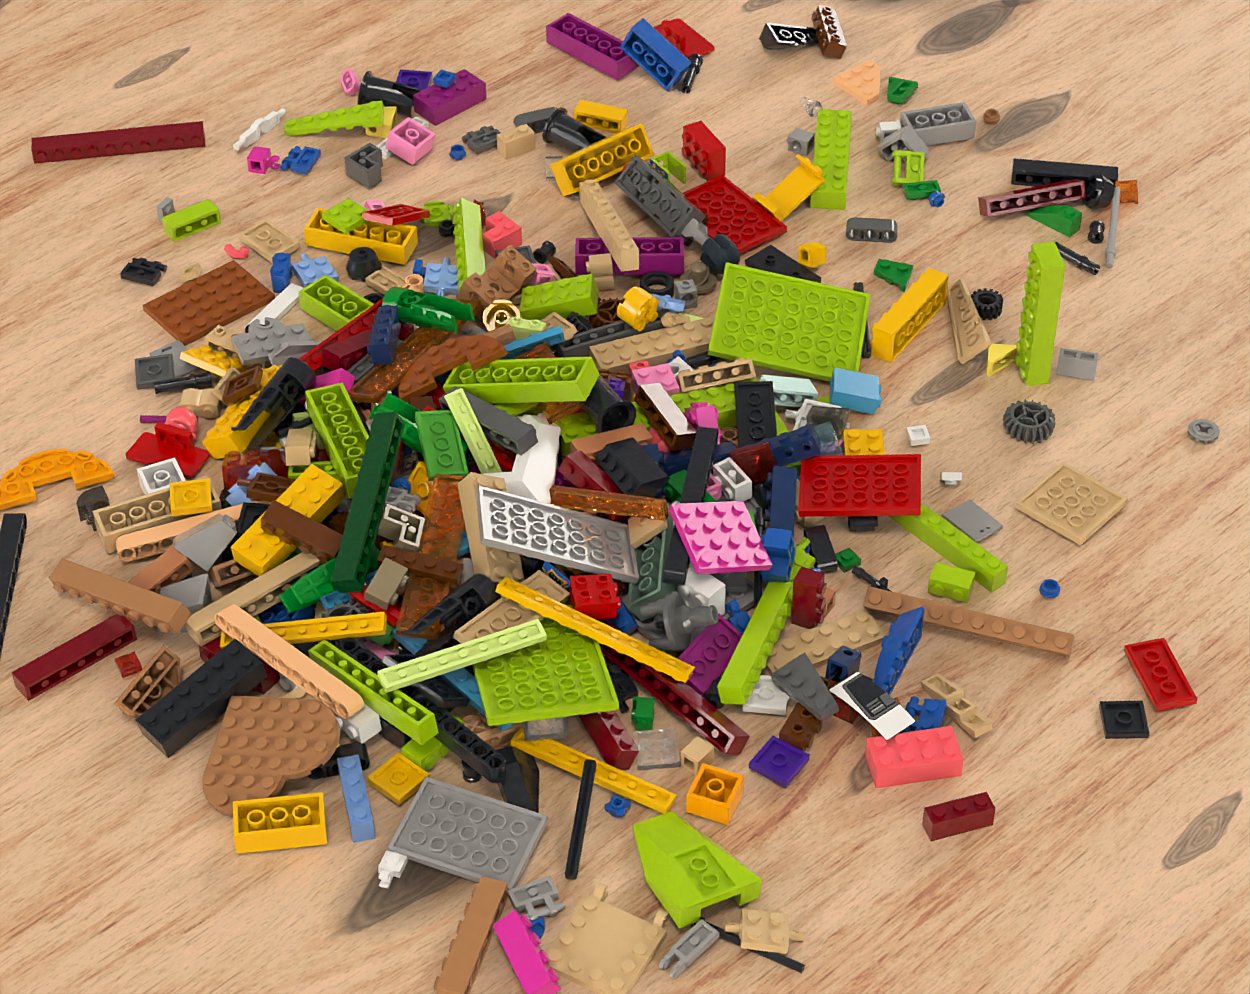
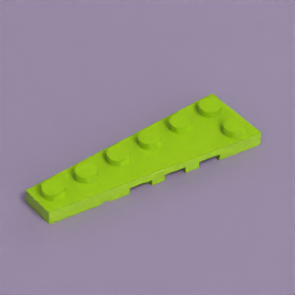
(366, 115)

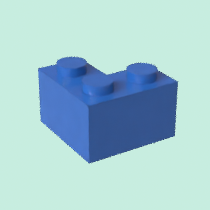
(781, 551)

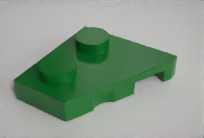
(900, 89)
(894, 272)

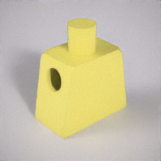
(389, 123)

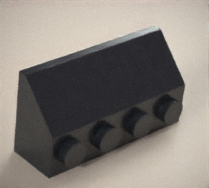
(632, 468)

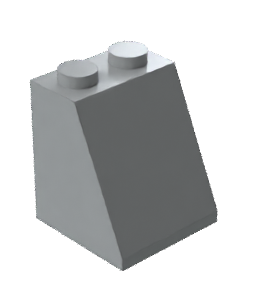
(206, 540)
(192, 592)

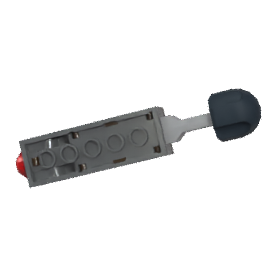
(675, 213)

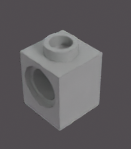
(800, 141)
(686, 291)

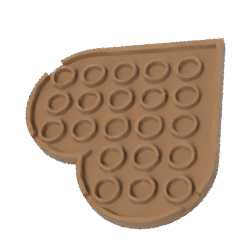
(265, 745)

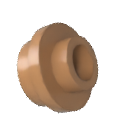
(991, 116)

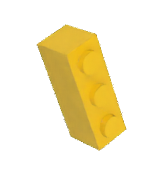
(601, 116)

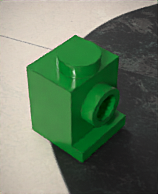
(643, 713)

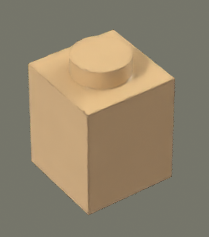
(696, 753)

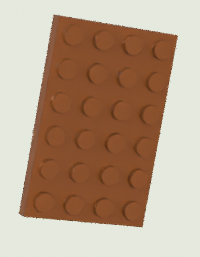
(208, 302)

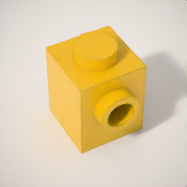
(812, 254)

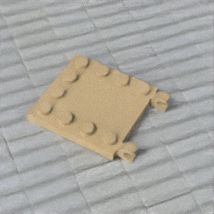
(605, 945)

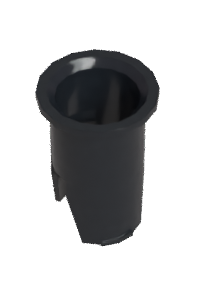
(389, 92)
(569, 132)
(608, 408)

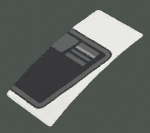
(873, 704)

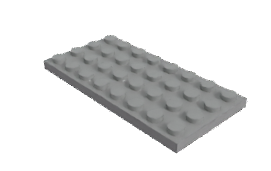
(555, 534)

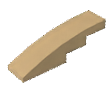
(958, 707)

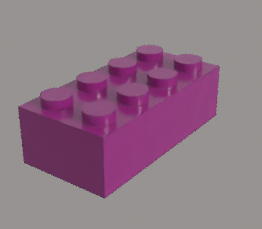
(442, 103)

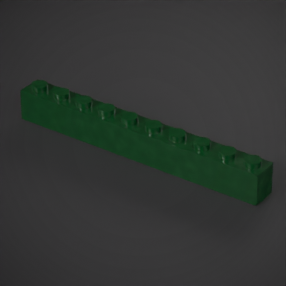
(367, 503)

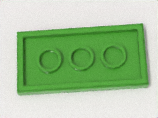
(441, 443)

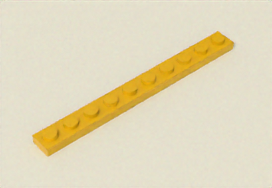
(595, 629)

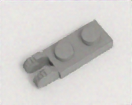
(689, 948)

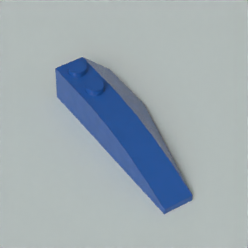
(898, 648)

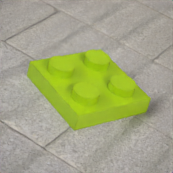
(345, 215)

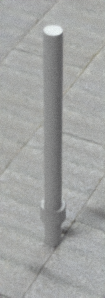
(1110, 251)

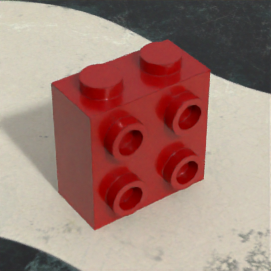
(594, 595)

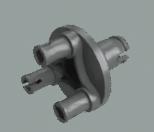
(678, 620)

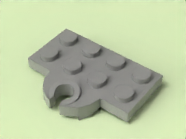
(267, 339)

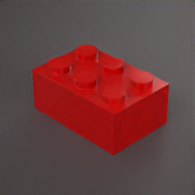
(704, 150)

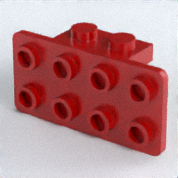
(684, 38)
(167, 444)

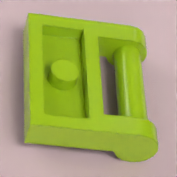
(914, 167)

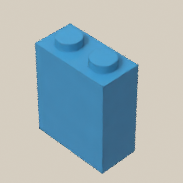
(855, 390)

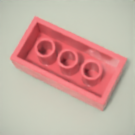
(914, 757)

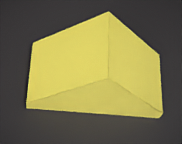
(999, 357)

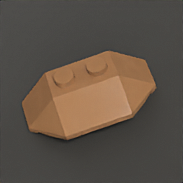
(151, 684)

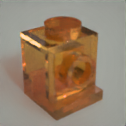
(1128, 191)

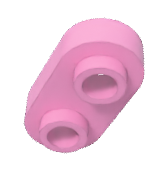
(350, 81)

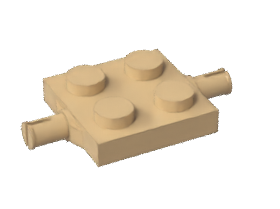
(764, 931)

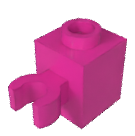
(260, 160)

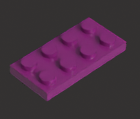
(710, 653)

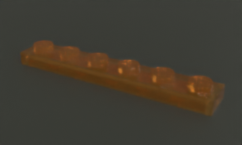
(609, 502)

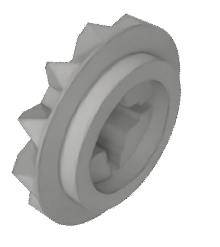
(1205, 426)

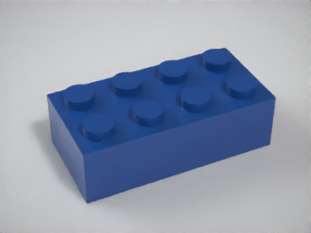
(655, 54)

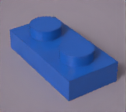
(624, 619)

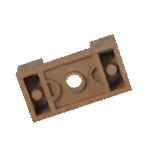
(507, 275)

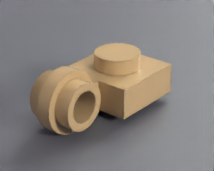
(670, 320)

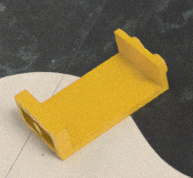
(792, 189)

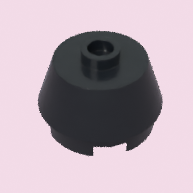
(1099, 192)
(362, 263)

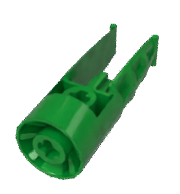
(428, 309)
(407, 413)
(316, 585)

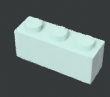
(790, 390)

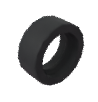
(658, 278)

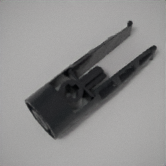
(278, 399)
(458, 607)

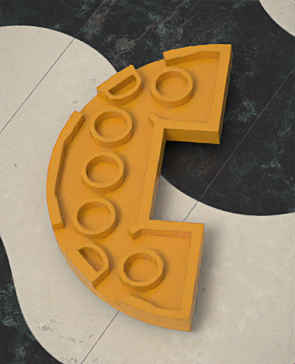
(47, 467)

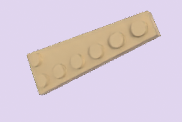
(967, 325)

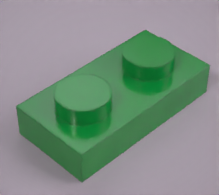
(920, 189)

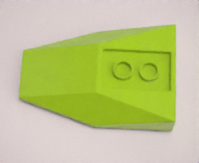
(690, 868)

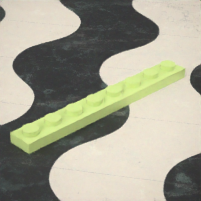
(461, 655)

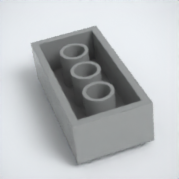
(941, 123)

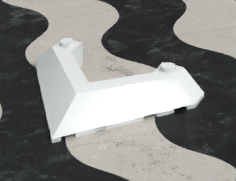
(536, 468)

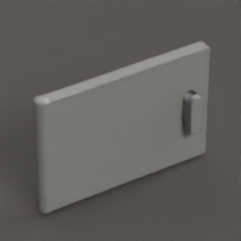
(180, 366)
(972, 521)

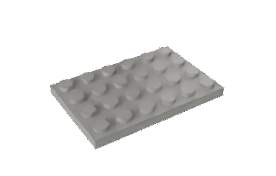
(468, 833)

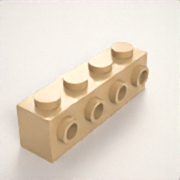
(220, 340)
(720, 374)

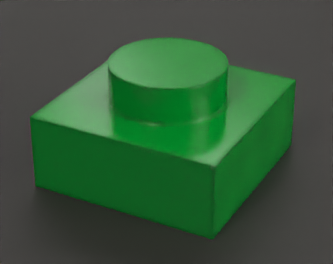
(847, 559)

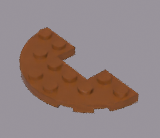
(439, 359)

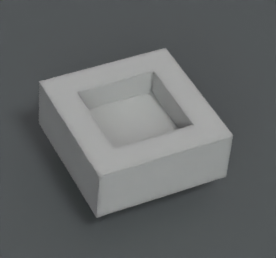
(165, 208)

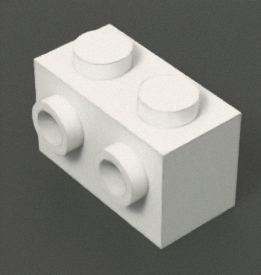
(734, 481)

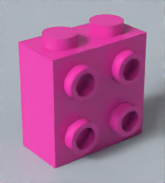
(702, 415)

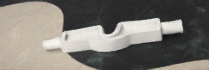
(262, 124)

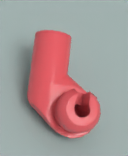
(238, 254)

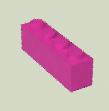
(526, 955)

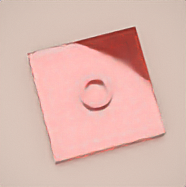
(755, 460)

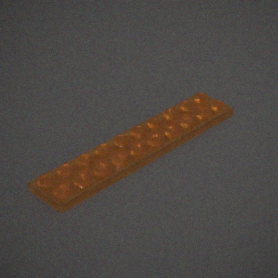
(387, 376)
(440, 539)

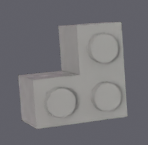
(904, 140)

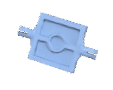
(313, 269)
(441, 278)
(672, 304)

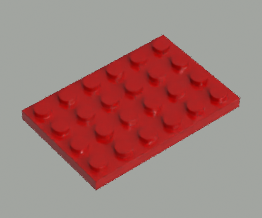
(735, 214)
(860, 485)

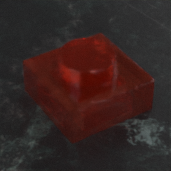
(128, 664)

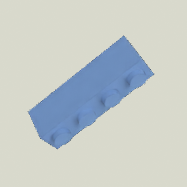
(356, 798)

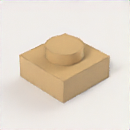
(190, 273)

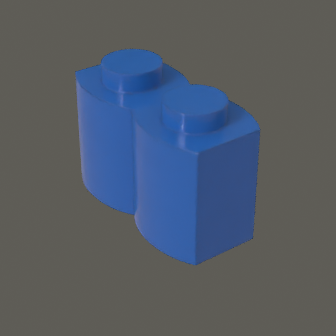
(281, 272)

